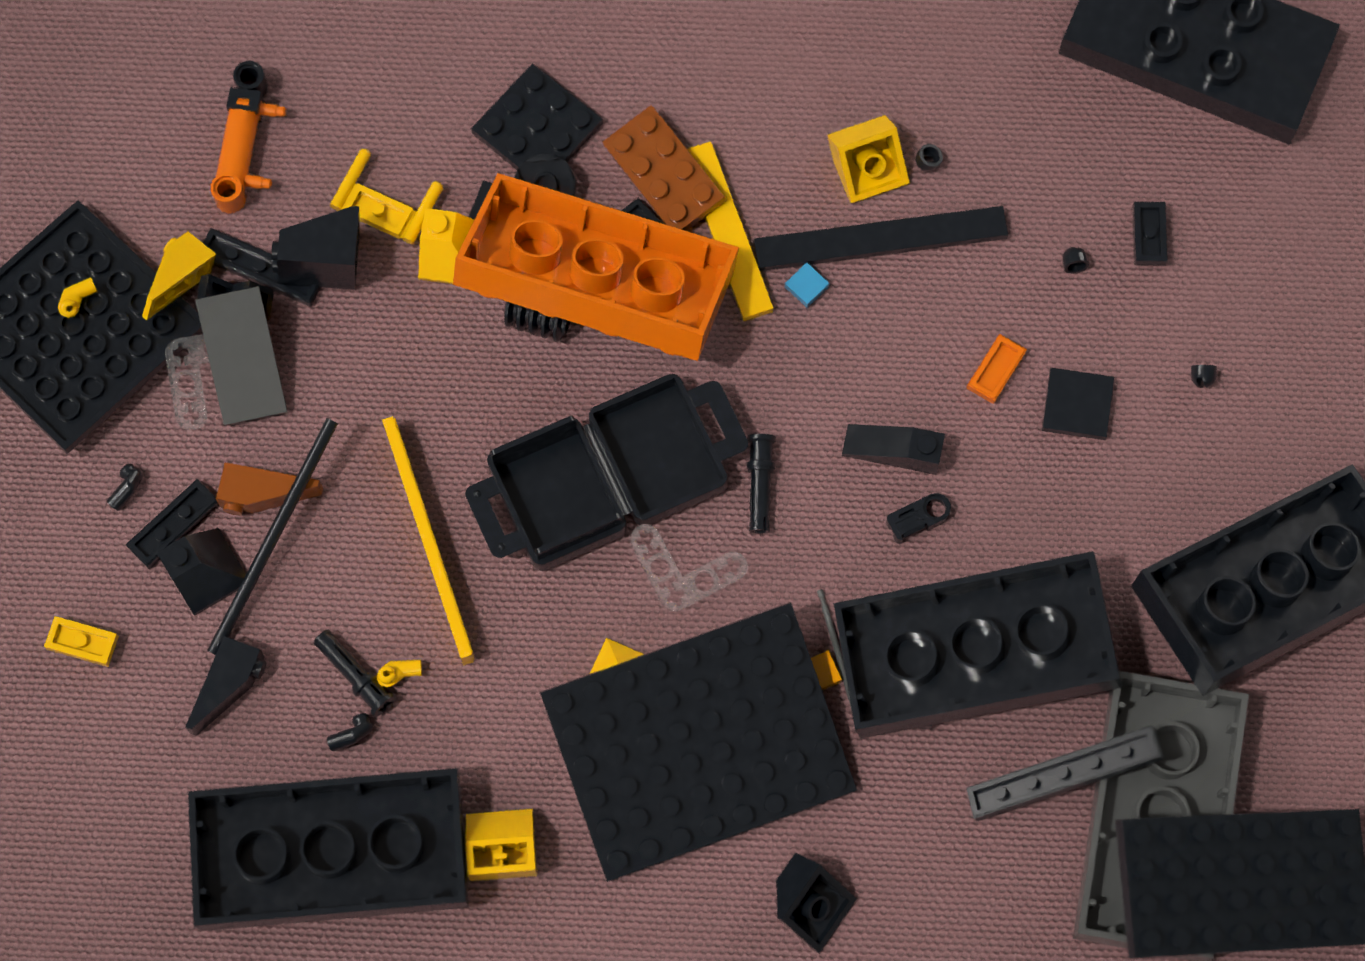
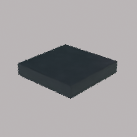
(1078, 403)

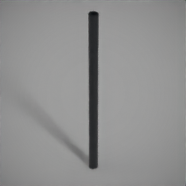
(273, 534)

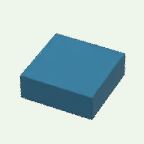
(806, 285)

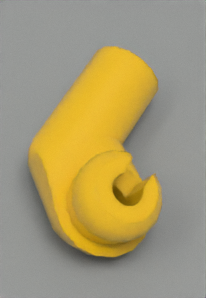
(73, 295)
(395, 671)

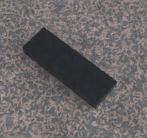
(173, 523)

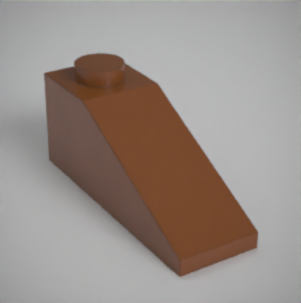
(257, 489)

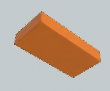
(996, 369)

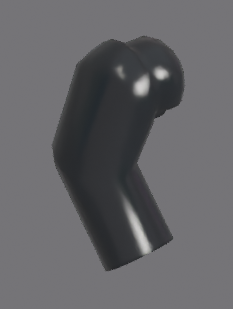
(127, 488)
(350, 736)

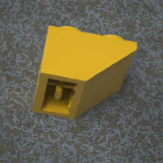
(500, 845)

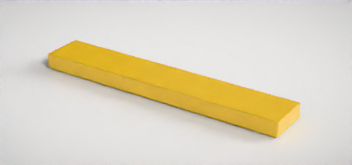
(727, 228)

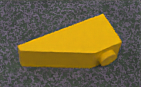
(180, 269)

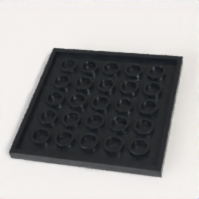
(83, 366)

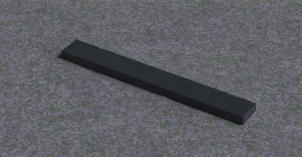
(880, 238)

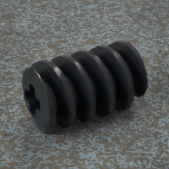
(535, 320)

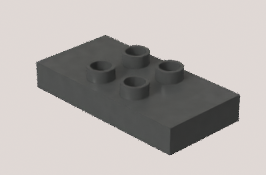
(1196, 778)

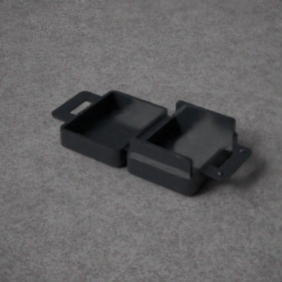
(578, 481)

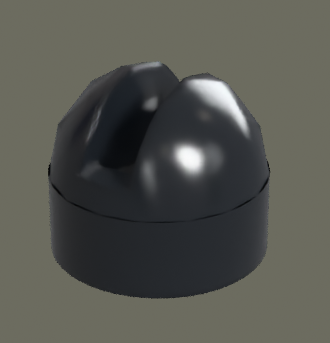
(928, 152)
(1075, 260)
(1203, 375)

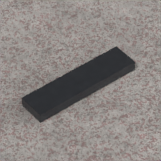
(254, 265)

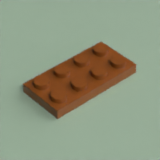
(663, 170)

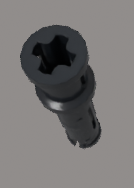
(760, 468)
(363, 682)

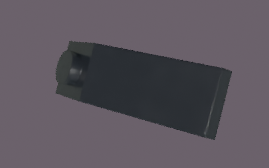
(895, 446)
(227, 680)

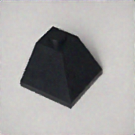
(202, 568)
(811, 901)

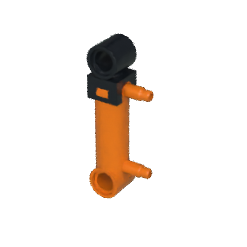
(245, 111)

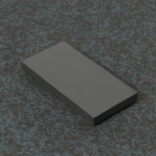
(241, 355)

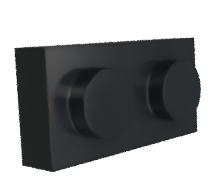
(1149, 233)

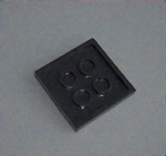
(536, 119)

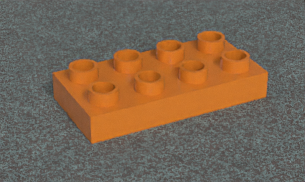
(596, 266)

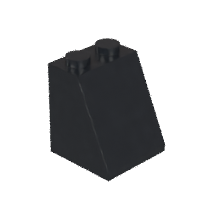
(319, 251)

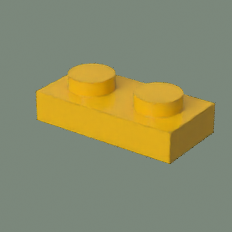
(81, 641)

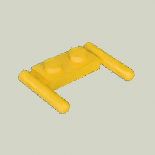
(379, 209)

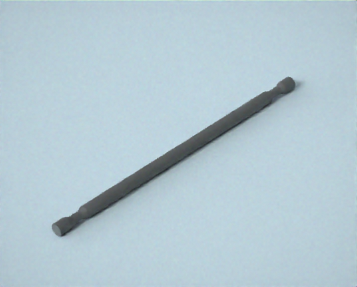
(834, 640)

